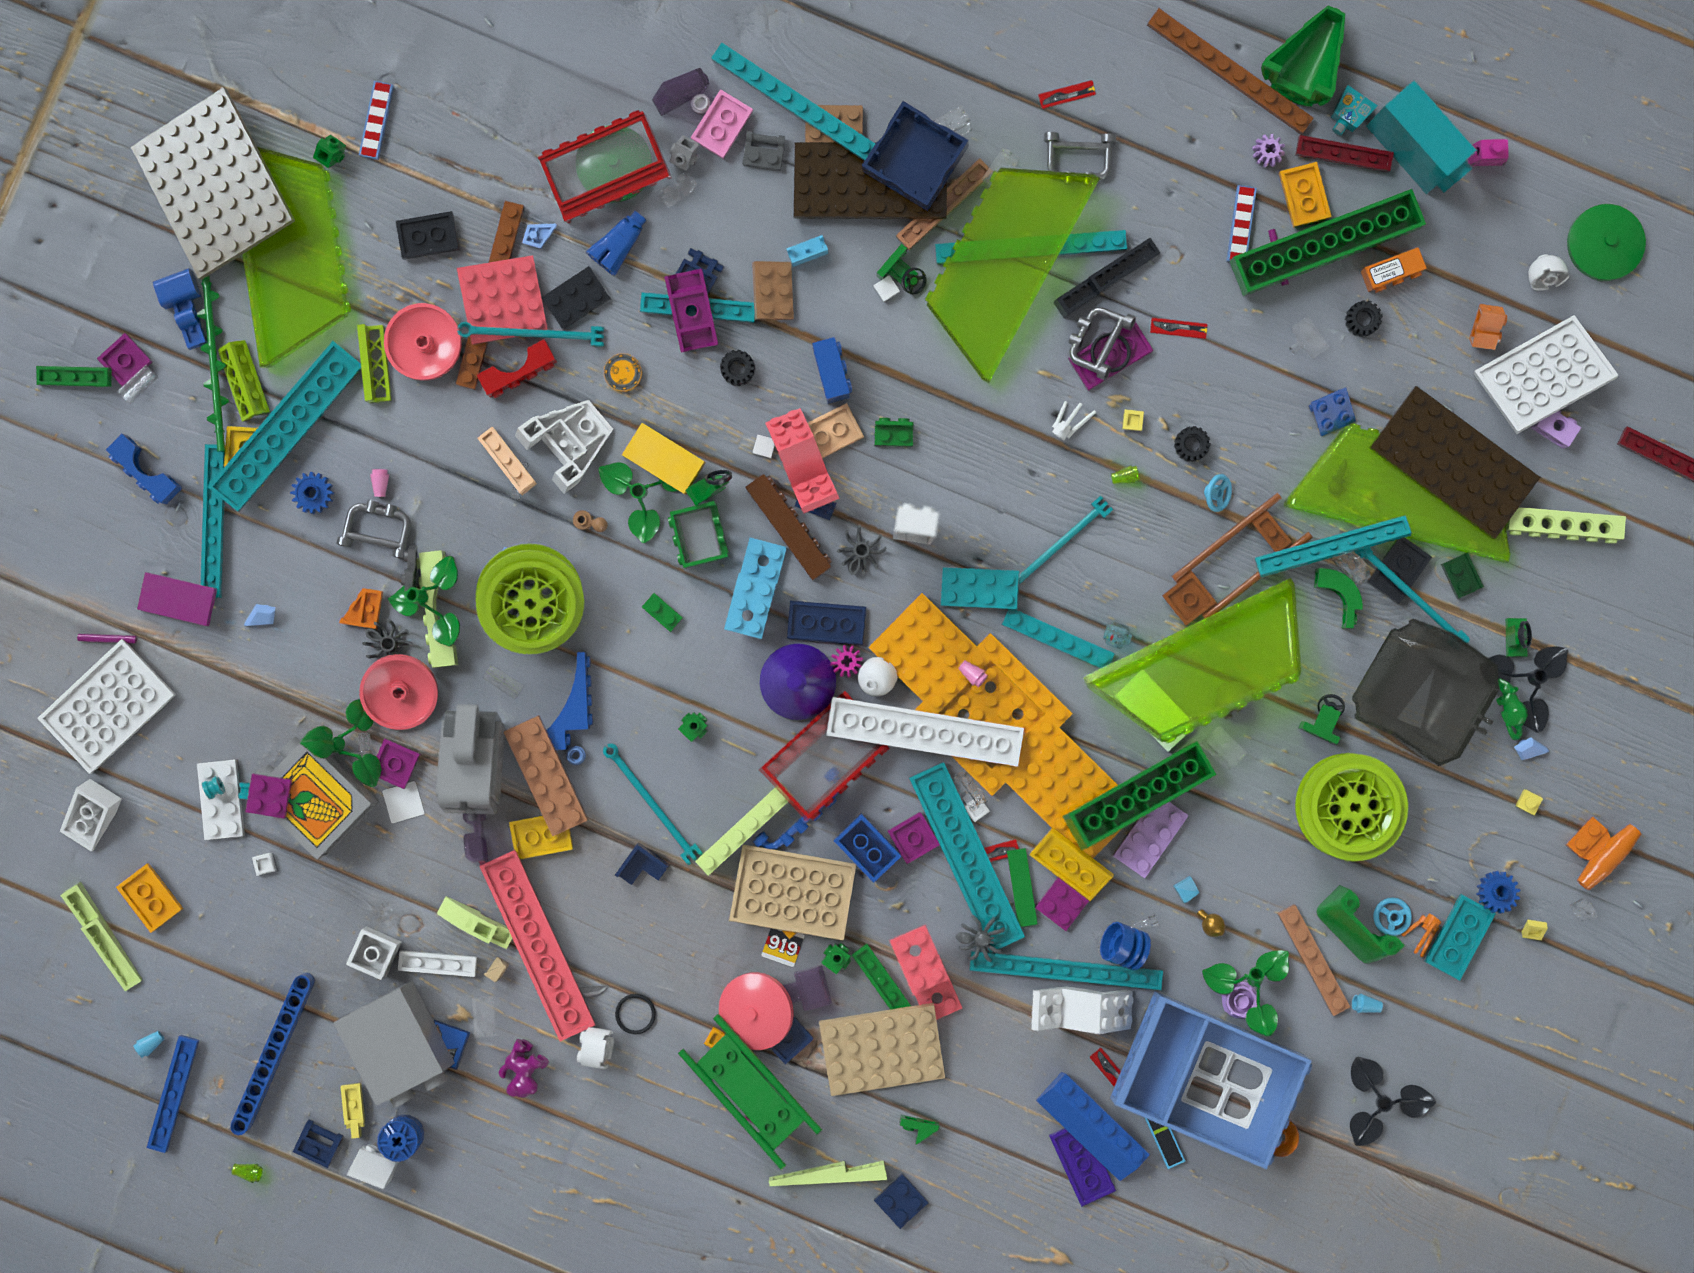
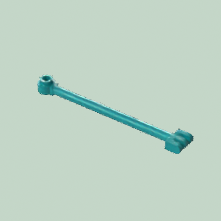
(592, 336)
(1098, 510)
(1368, 554)
(688, 850)

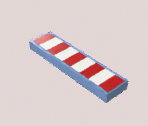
(376, 120)
(1241, 221)

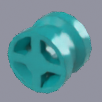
(213, 787)
(244, 790)

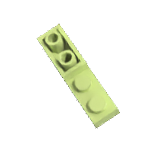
(474, 923)

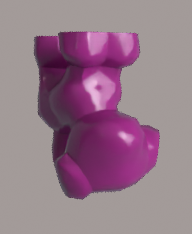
(522, 1084)

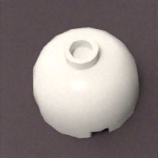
(1547, 271)
(877, 677)

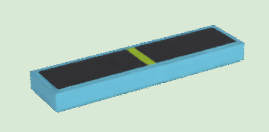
(1166, 1144)

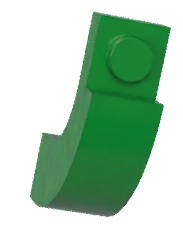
(1345, 589)

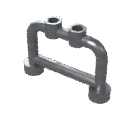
(1107, 140)
(1085, 324)
(372, 507)

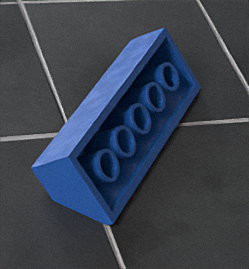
(1092, 1127)

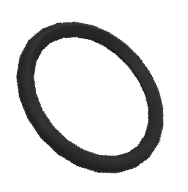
(1119, 337)
(635, 1031)

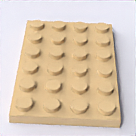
(792, 892)
(882, 1049)

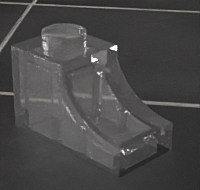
(1353, 567)

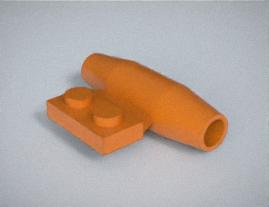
(1601, 850)

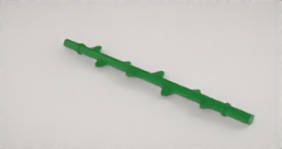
(215, 365)

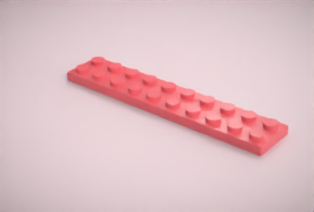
(537, 945)

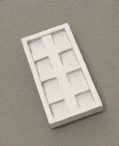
(222, 814)

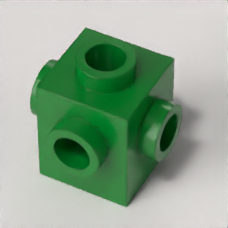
(329, 151)
(687, 730)
(836, 964)

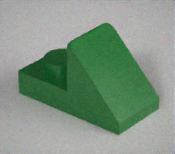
(924, 1127)

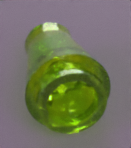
(1126, 475)
(248, 1172)

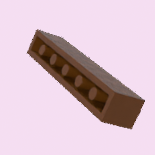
(788, 526)

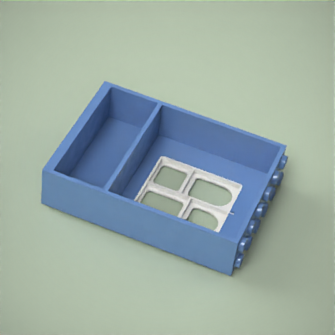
(1168, 1058)

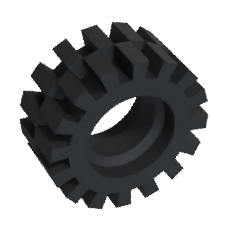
(1374, 314)
(737, 356)
(1203, 443)

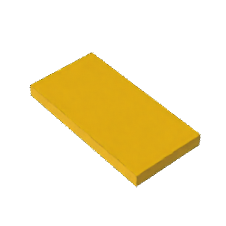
(663, 458)
(1071, 864)

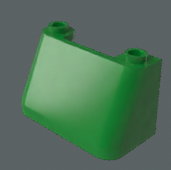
(1338, 916)

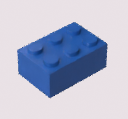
(832, 370)
(867, 847)

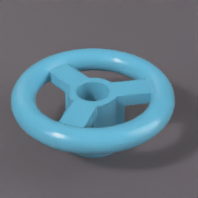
(1216, 492)
(1399, 916)

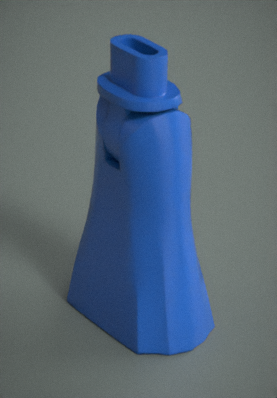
(616, 244)

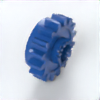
(322, 495)
(1507, 890)

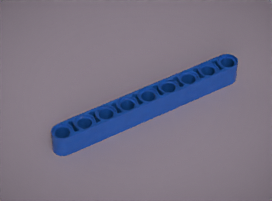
(266, 1060)

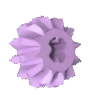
(1273, 156)

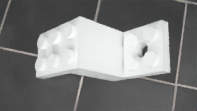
(1082, 1009)

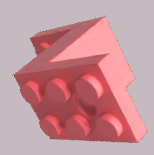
(802, 460)
(925, 971)

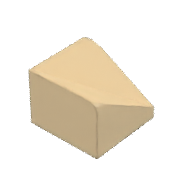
(497, 969)

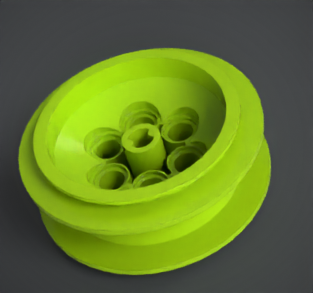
(509, 571)
(1320, 791)

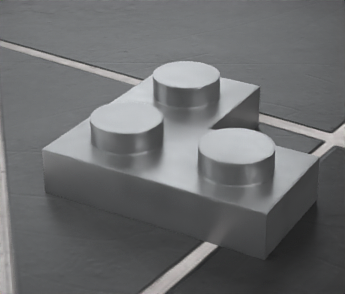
(409, 577)

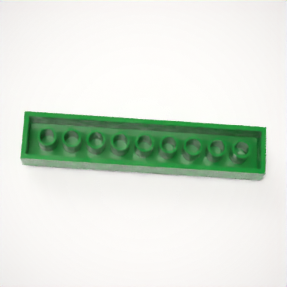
(1327, 242)

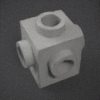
(684, 153)

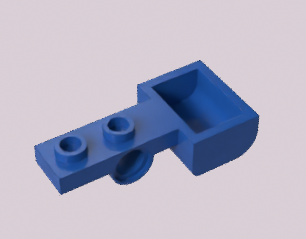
(179, 292)

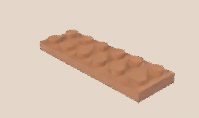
(545, 775)

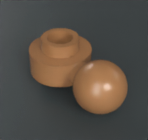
(598, 524)

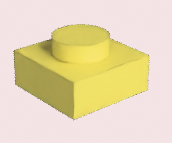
(1132, 420)
(1529, 802)
(1534, 929)

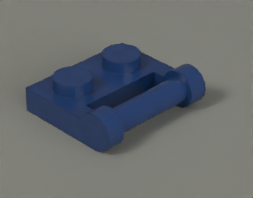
(314, 1149)

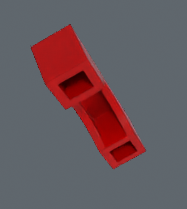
(538, 359)

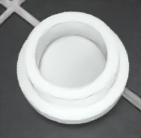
(700, 103)

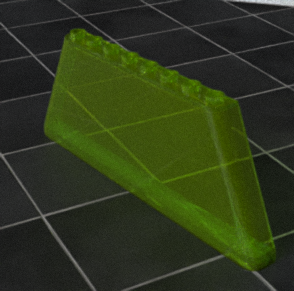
(1005, 259)
(297, 272)
(1364, 489)
(1207, 666)

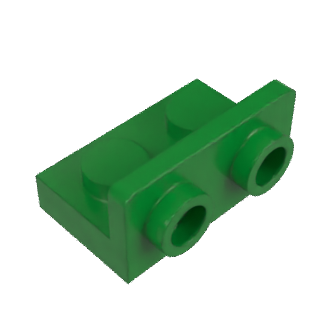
(894, 432)

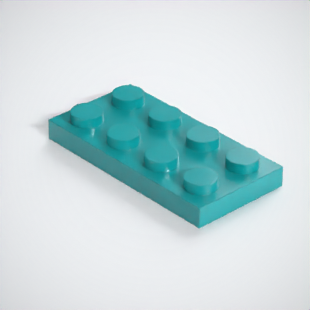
(980, 588)
(1459, 937)

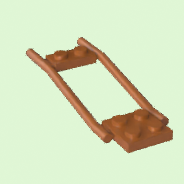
(1189, 595)

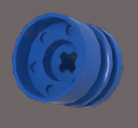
(1125, 946)
(408, 1129)

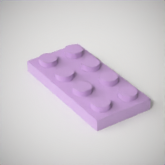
(1150, 838)

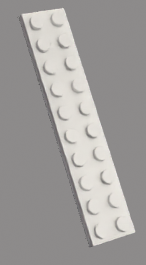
(925, 731)

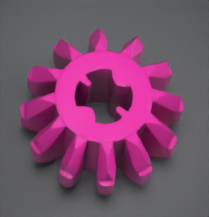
(851, 665)

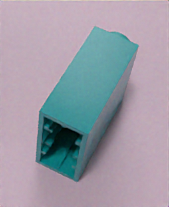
(1422, 139)

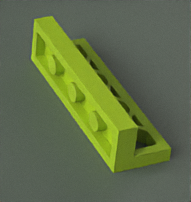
(367, 365)
(245, 378)

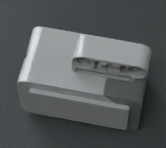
(470, 761)

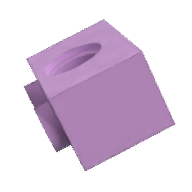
(1563, 437)

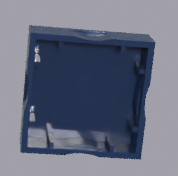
(915, 156)

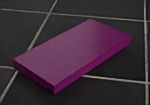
(1139, 348)
(177, 599)

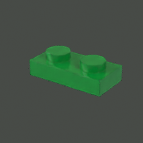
(662, 612)

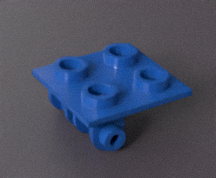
(1333, 411)

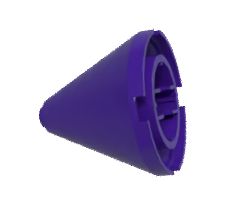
(797, 681)

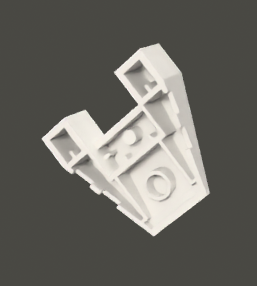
(572, 436)

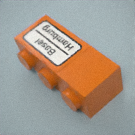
(1393, 270)

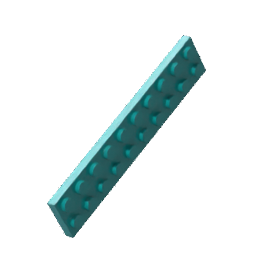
(285, 426)
(965, 853)

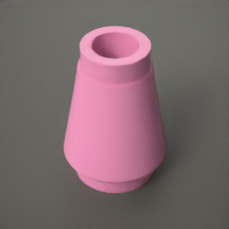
(379, 481)
(974, 674)

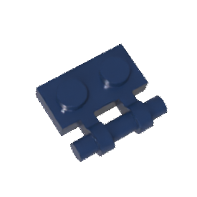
(712, 264)

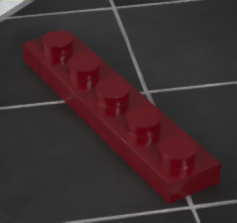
(1344, 153)
(1657, 452)

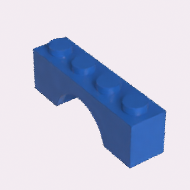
(127, 452)

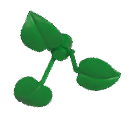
(641, 522)
(407, 602)
(322, 744)
(1272, 964)

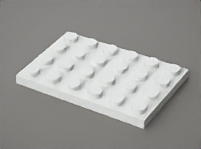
(1545, 374)
(106, 706)

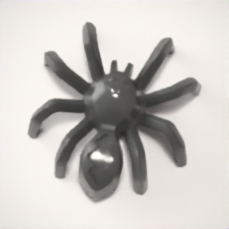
(861, 551)
(387, 643)
(981, 938)

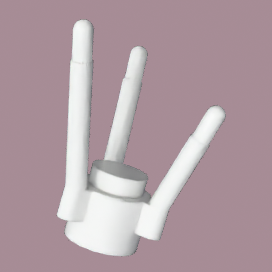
(1062, 429)

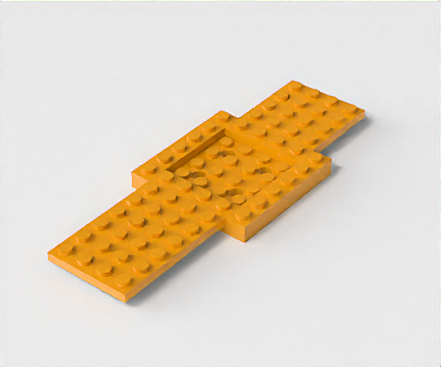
(1051, 768)

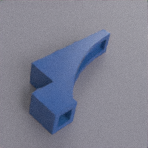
(576, 710)

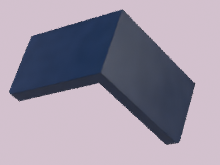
(641, 859)

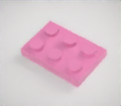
(722, 124)

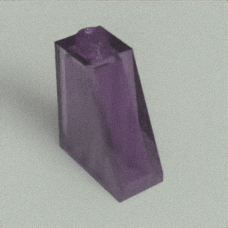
(680, 90)

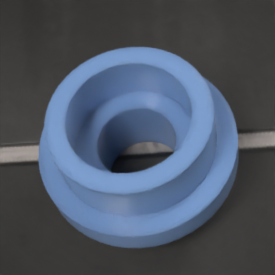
(569, 755)

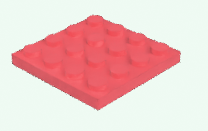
(502, 296)

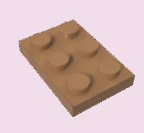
(849, 114)
(772, 290)

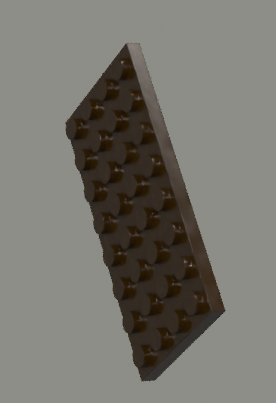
(833, 186)
(1454, 462)

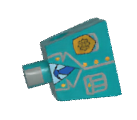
(1351, 110)

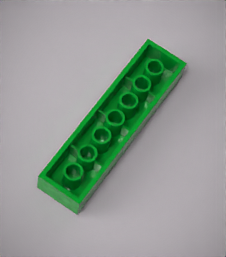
(1139, 795)

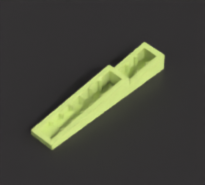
(101, 936)
(832, 1173)

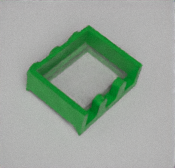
(698, 534)

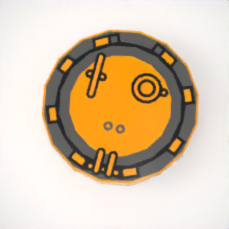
(622, 372)

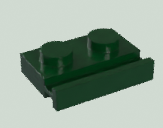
(1462, 575)

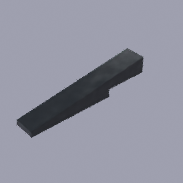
(1106, 277)

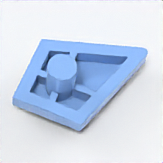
(538, 234)
(261, 615)
(1530, 748)

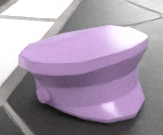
(1240, 1000)

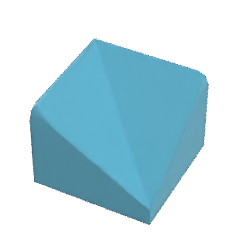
(1186, 889)

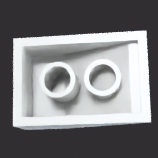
(89, 814)

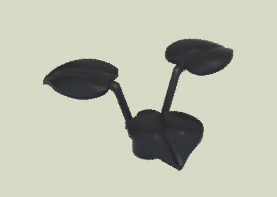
(1550, 664)
(1366, 1128)

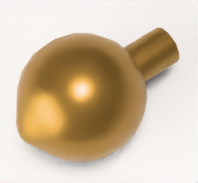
(1212, 924)

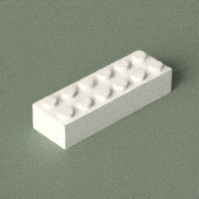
(915, 524)

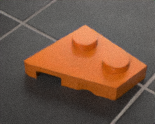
(364, 609)

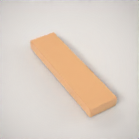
(507, 461)

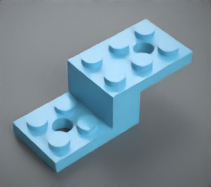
(755, 588)

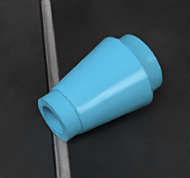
(1366, 1004)
(148, 1044)

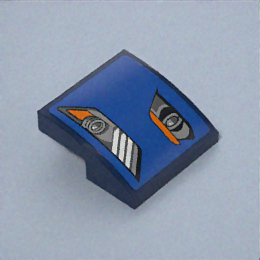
(455, 1041)

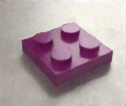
(124, 358)
(396, 763)
(268, 795)
(913, 837)
(1061, 904)

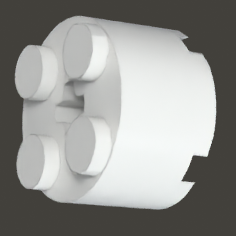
(596, 1047)

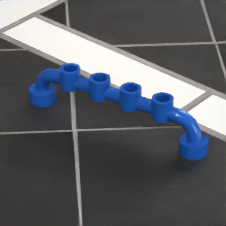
(786, 838)

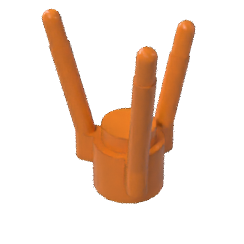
(1431, 926)

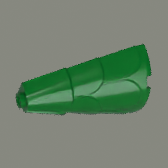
(1309, 60)

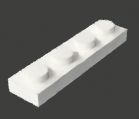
(437, 963)

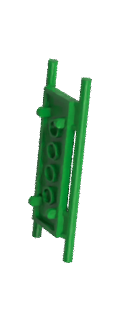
(752, 1090)

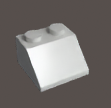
(372, 1167)

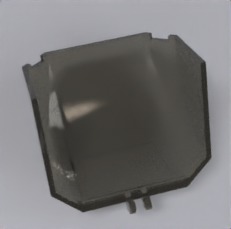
(1427, 692)

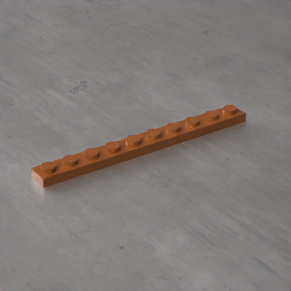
(1230, 71)
(501, 250)

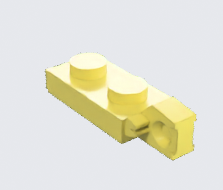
(353, 1108)

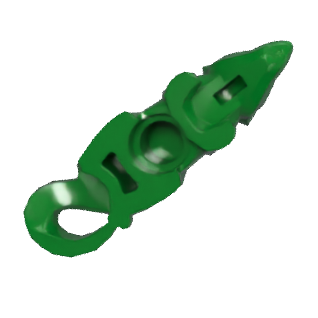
(1514, 710)

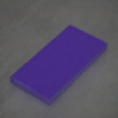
(1086, 1174)

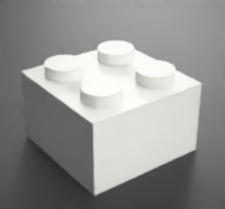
(373, 953)

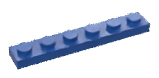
(172, 1093)

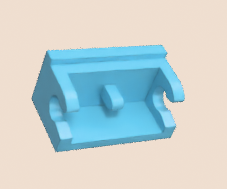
(807, 251)

